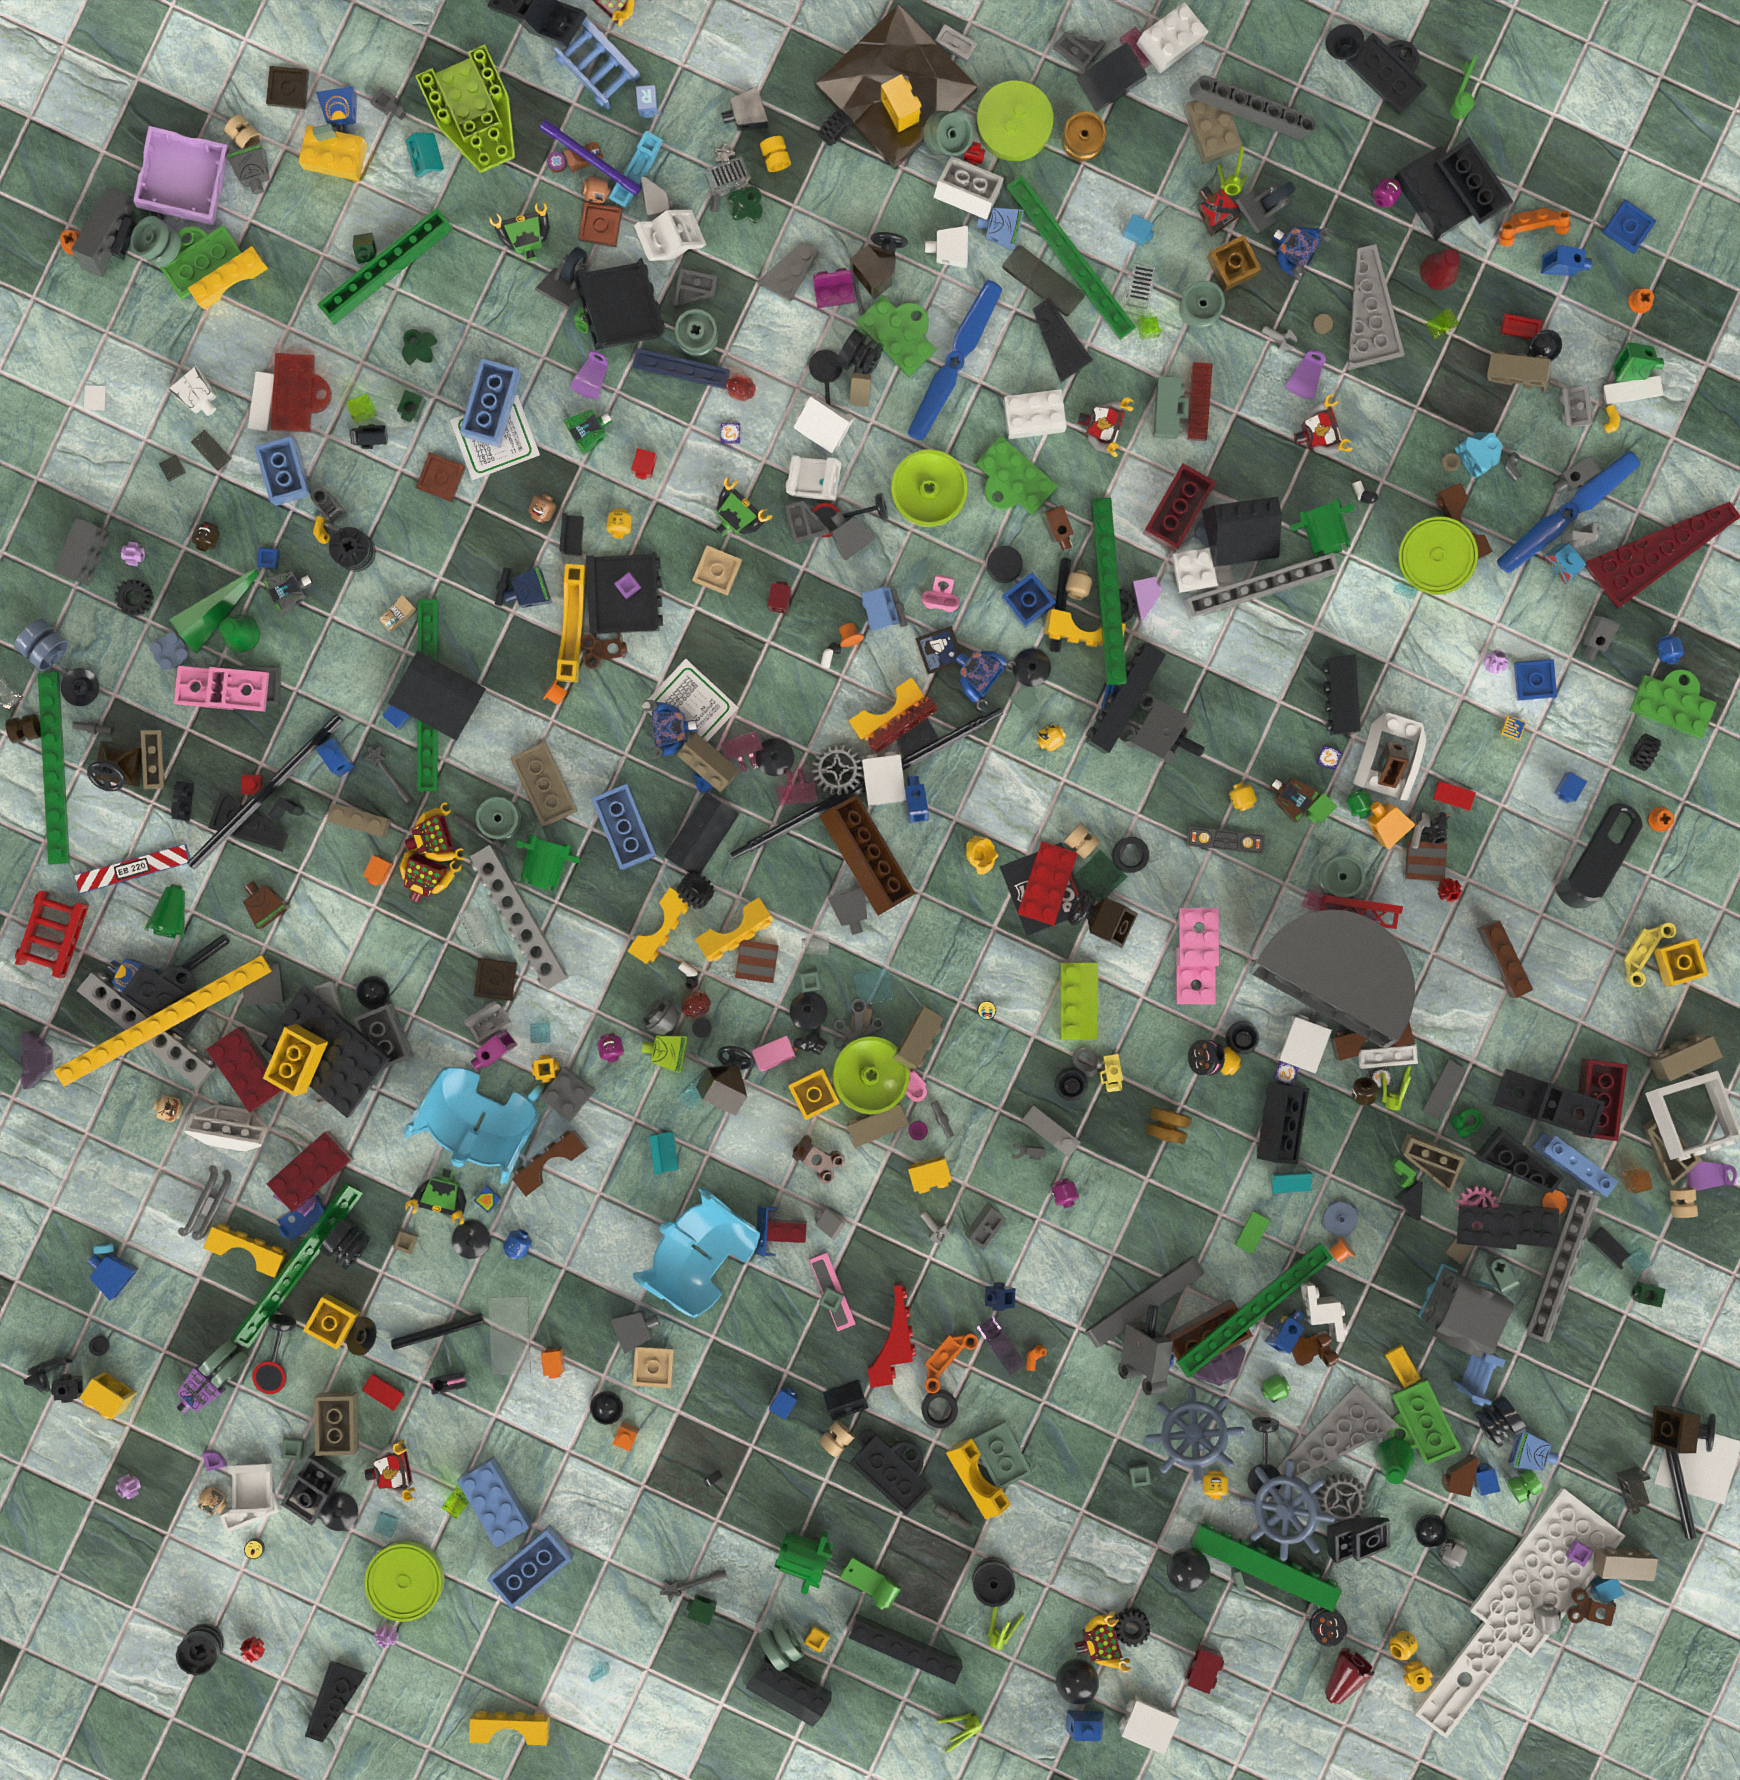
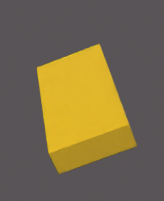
(1402, 1366)

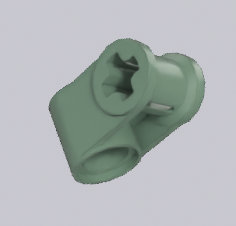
(1503, 1276)

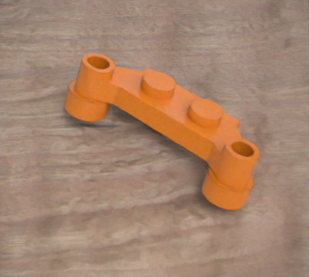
(1534, 220)
(944, 1355)

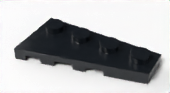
(1062, 344)
(253, 829)
(335, 1693)

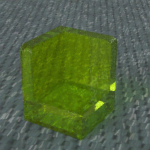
(1442, 323)
(1148, 327)
(361, 408)
(455, 1503)

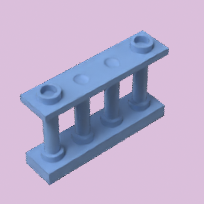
(615, 58)
(1574, 1164)
(1478, 1376)

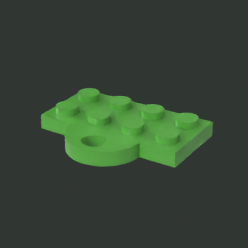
(199, 257)
(898, 333)
(1014, 478)
(1674, 703)
(1424, 1422)

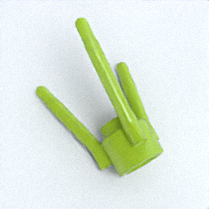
(1233, 184)
(1394, 1100)
(999, 1637)
(971, 1725)

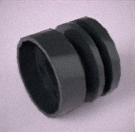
(858, 354)
(353, 560)
(345, 1243)
(1500, 1421)
(194, 1658)

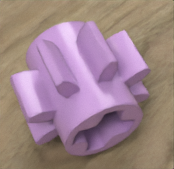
(133, 553)
(1495, 661)
(128, 1486)
(386, 1635)

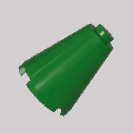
(239, 633)
(169, 913)
(1394, 1459)

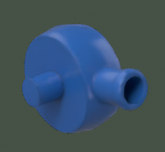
(701, 784)

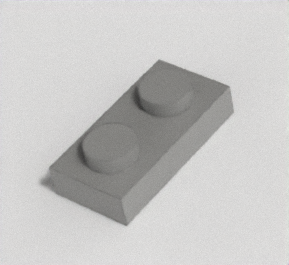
(956, 43)

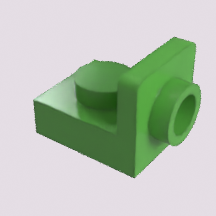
(1401, 1169)

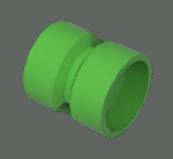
(1524, 1485)

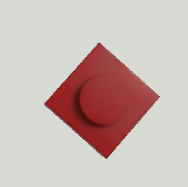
(251, 784)

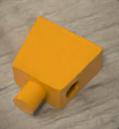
(1388, 824)

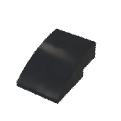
(1112, 77)
(313, 1488)
(1358, 1538)

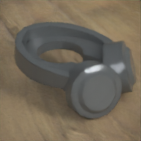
(1096, 1060)

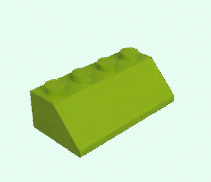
(1078, 1001)

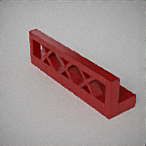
(1365, 905)

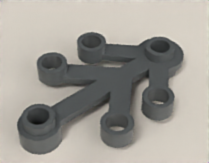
(858, 1024)

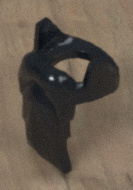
(38, 1373)

